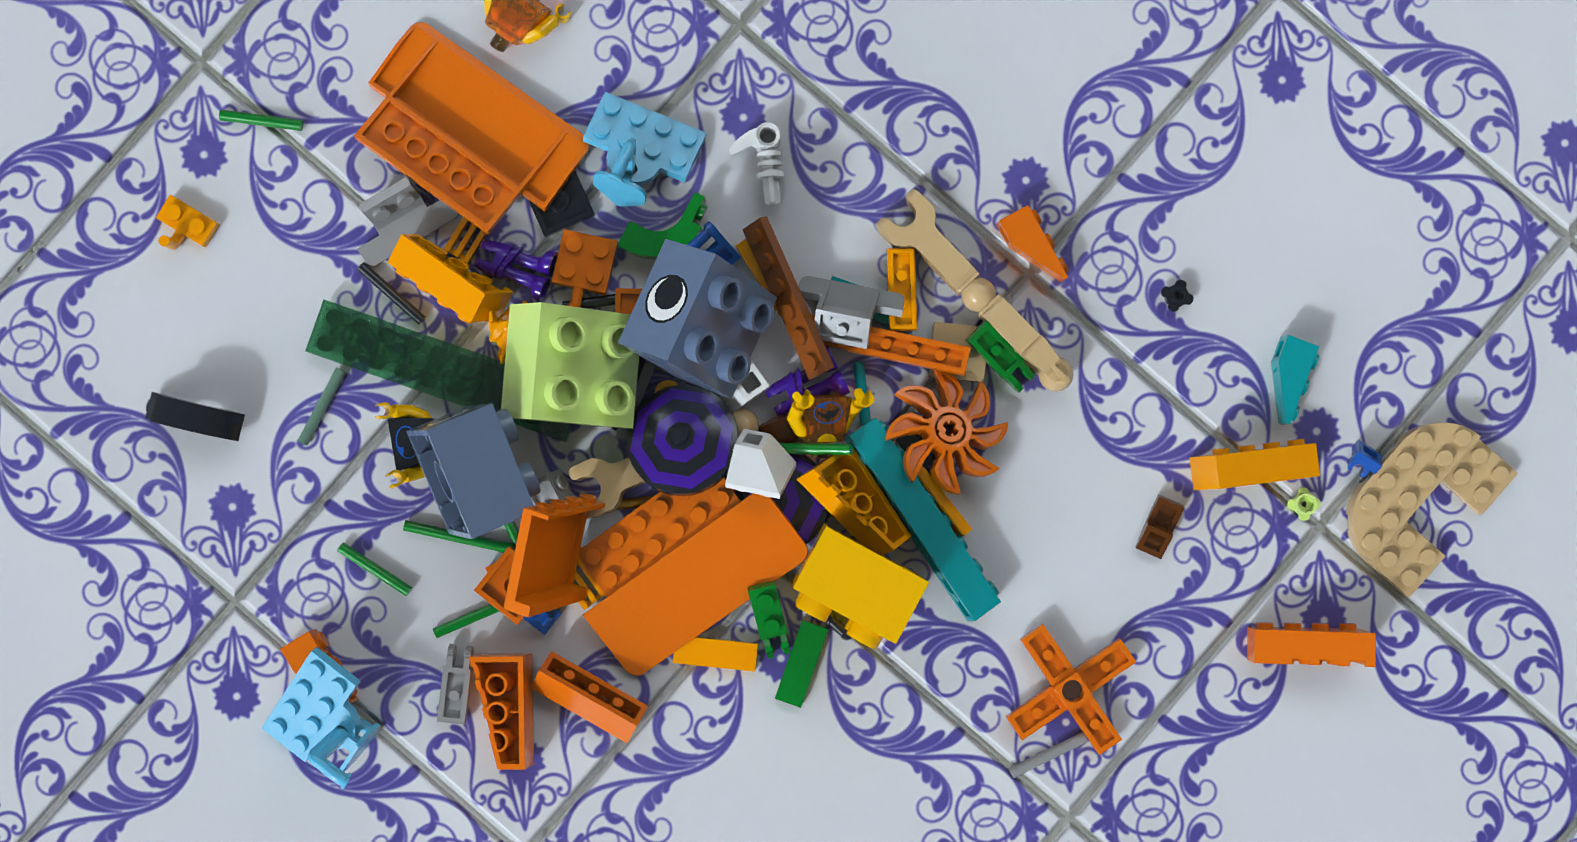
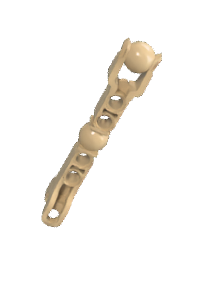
(976, 292)

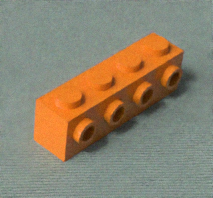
(589, 696)

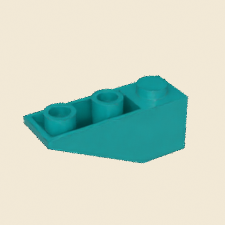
(1290, 372)

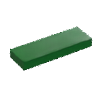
(801, 663)

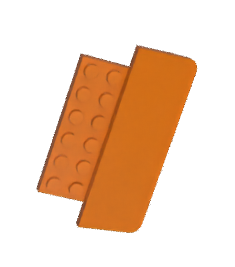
(466, 130)
(683, 568)

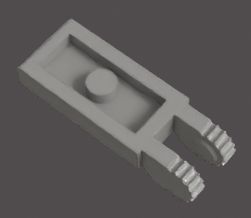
(455, 688)

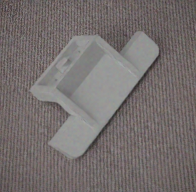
(399, 212)
(847, 309)

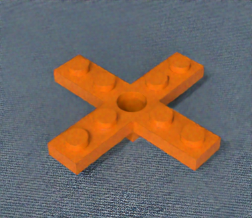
(1058, 670)

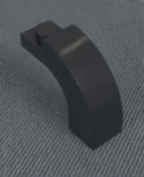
(194, 417)

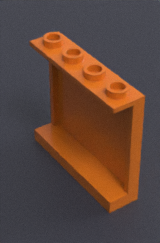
(548, 555)

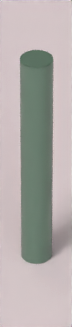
(321, 406)

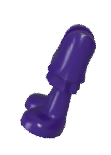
(507, 255)
(795, 382)

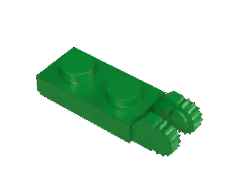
(999, 354)
(768, 616)

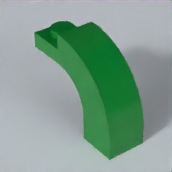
(648, 243)

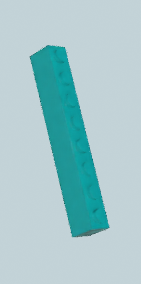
(925, 523)

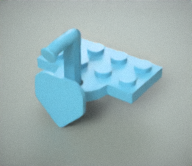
(639, 142)
(318, 718)

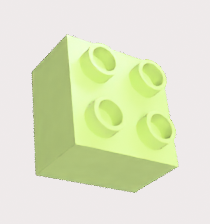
(569, 366)

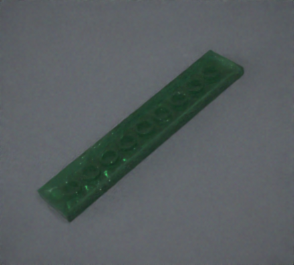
(415, 361)

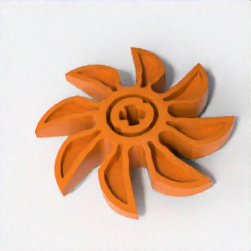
(933, 431)

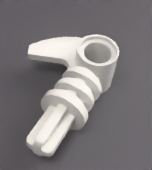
(769, 159)

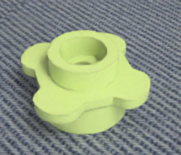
(1312, 504)

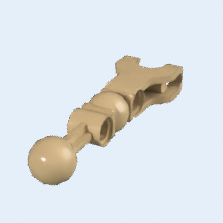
(621, 476)

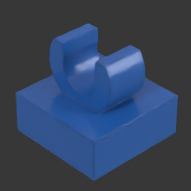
(1365, 456)
(544, 621)

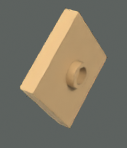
(957, 335)

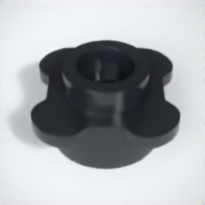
(1169, 295)

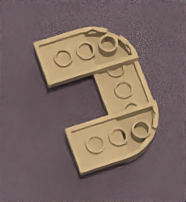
(1407, 477)

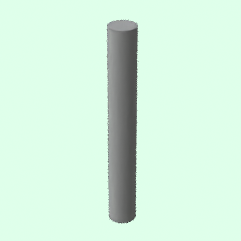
(1047, 755)

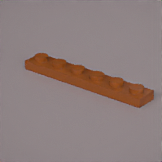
(789, 298)

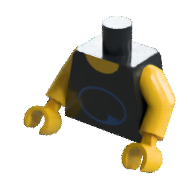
(403, 419)

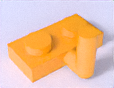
(186, 223)

